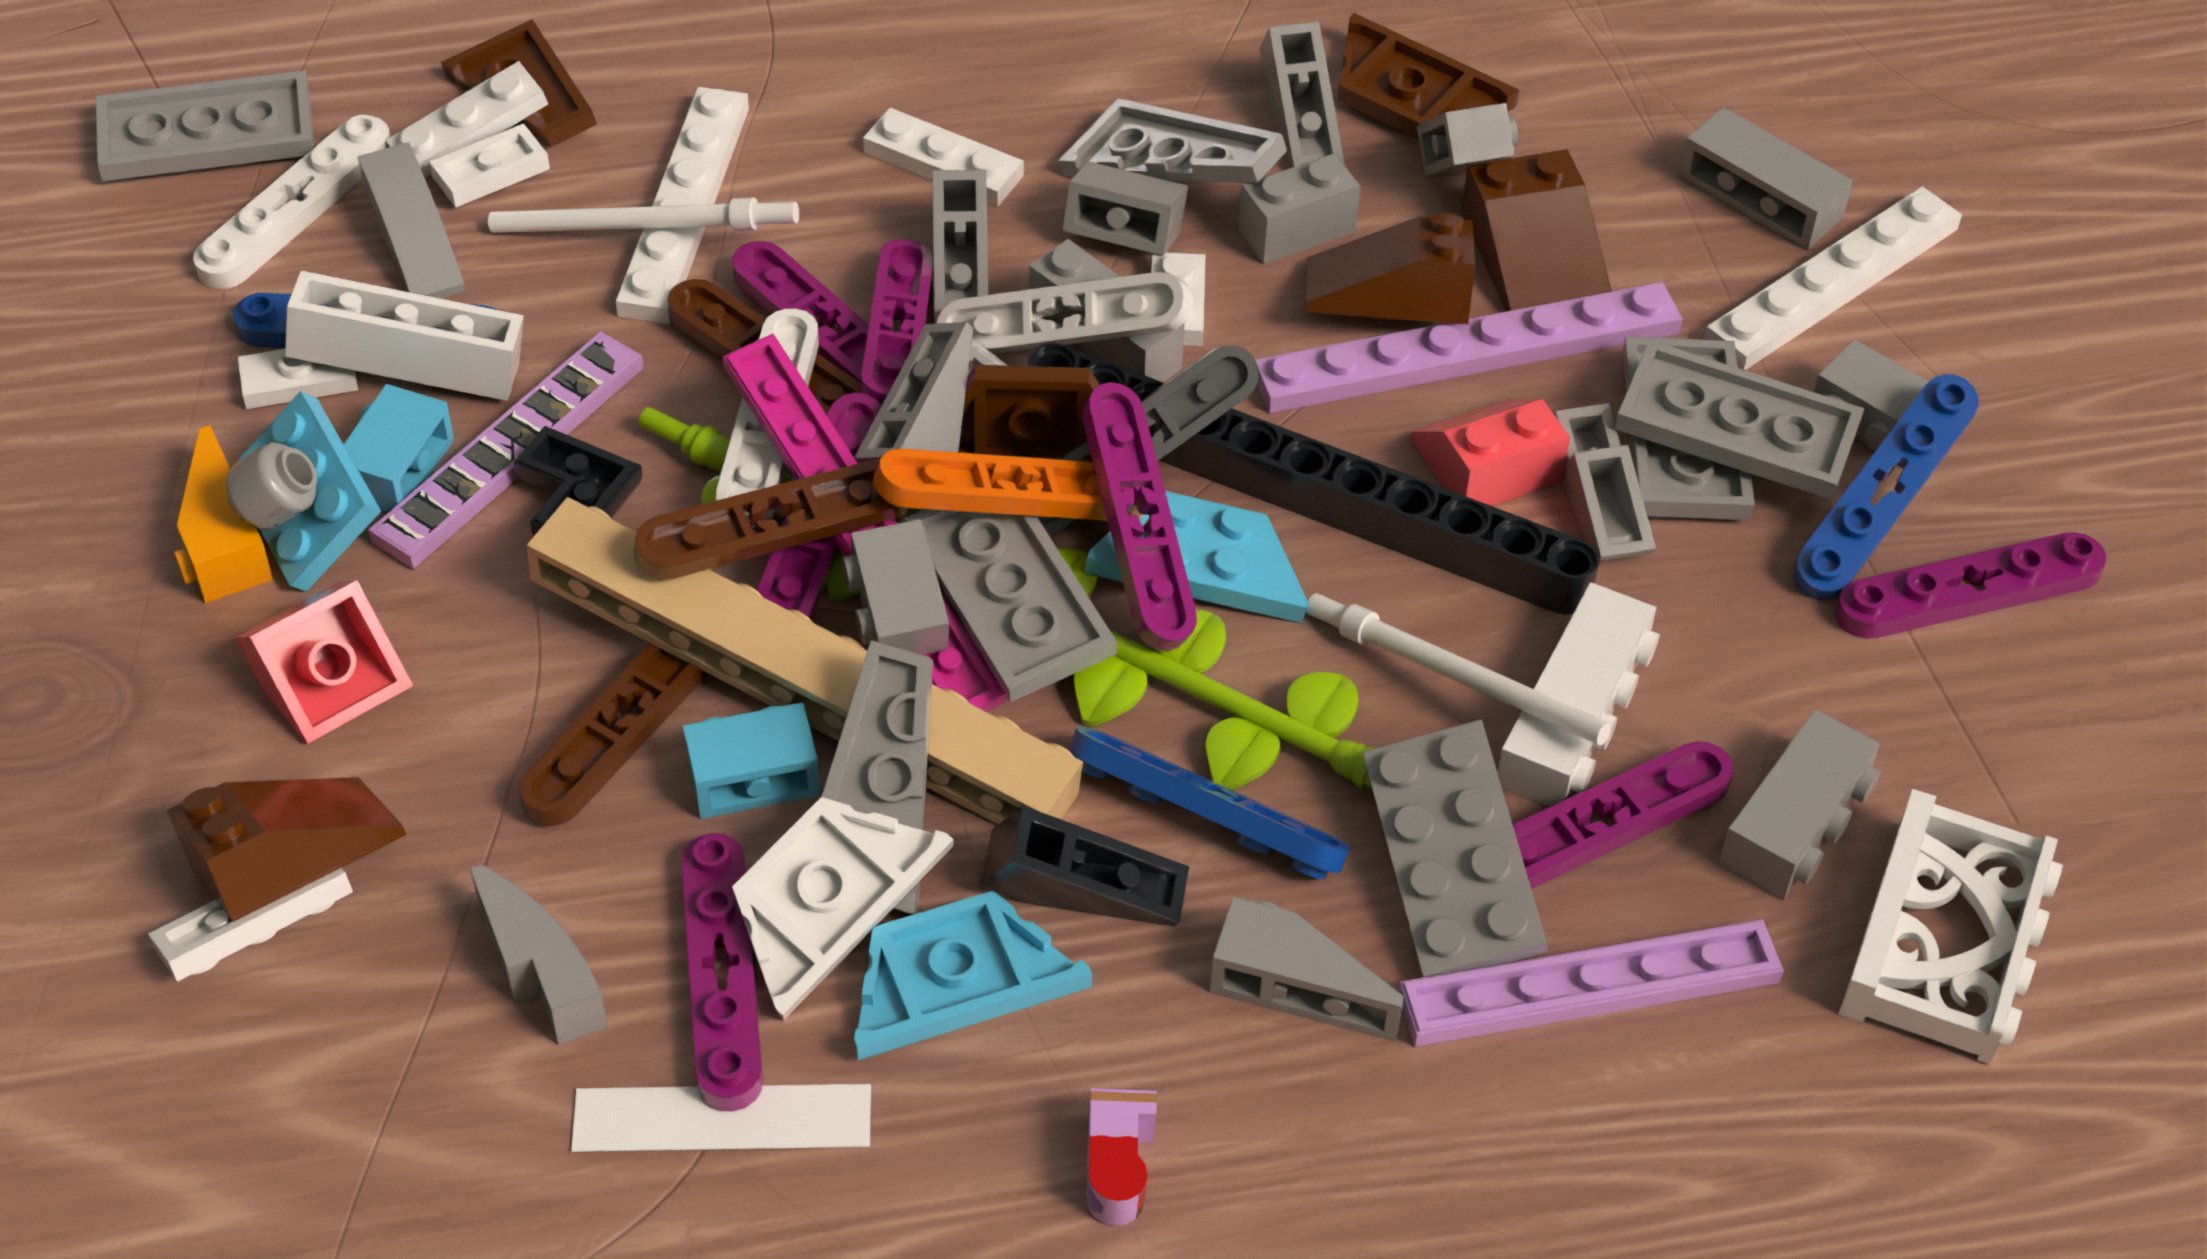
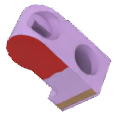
(1114, 1169)

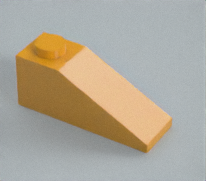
(218, 546)

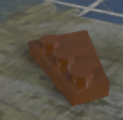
(566, 108)

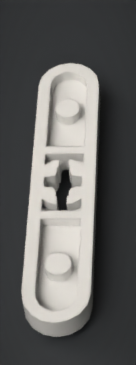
(270, 223)
(1111, 307)
(751, 457)

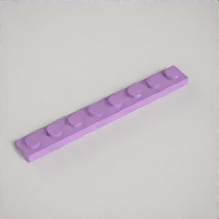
(1462, 349)

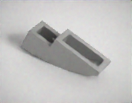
(410, 222)
(1604, 484)
(539, 957)

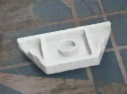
(827, 891)

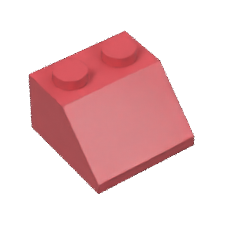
(1496, 450)
(324, 660)

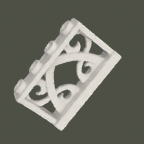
(1882, 966)

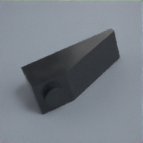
(1081, 870)

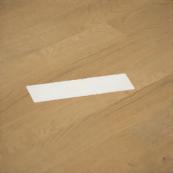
(683, 1121)

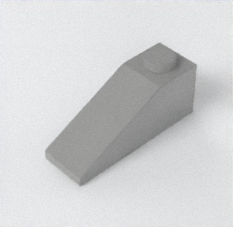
(1300, 91)
(959, 236)
(926, 397)
(1292, 967)

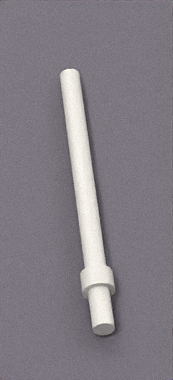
(740, 214)
(1364, 627)

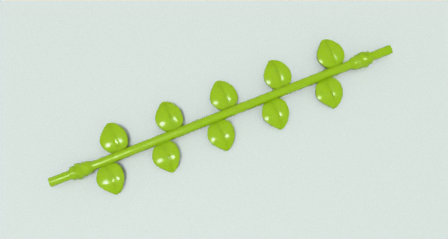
(1236, 748)

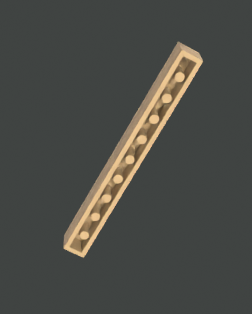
(789, 661)

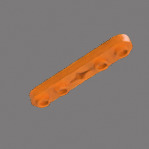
(990, 484)

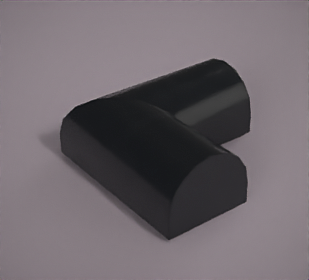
(575, 471)

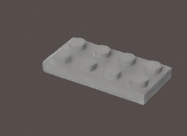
(203, 125)
(1739, 419)
(1677, 481)
(1015, 597)
(1455, 851)

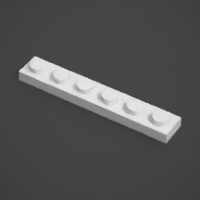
(691, 178)
(1835, 276)

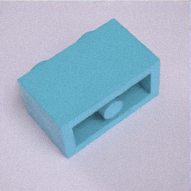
(399, 443)
(752, 760)

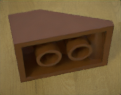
(1535, 229)
(1400, 273)
(277, 835)

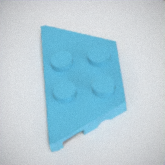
(1227, 557)
(957, 971)

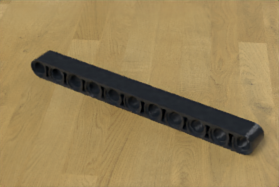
(1369, 499)

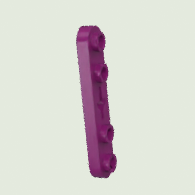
(782, 283)
(901, 295)
(1128, 475)
(799, 573)
(1935, 593)
(1637, 800)
(722, 1020)

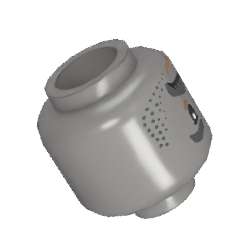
(271, 485)

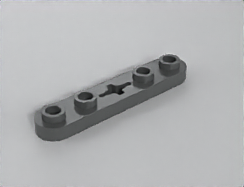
(1185, 405)

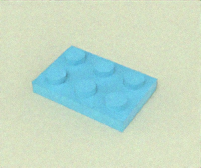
(342, 501)

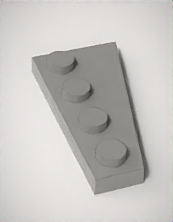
(1174, 146)
(885, 743)

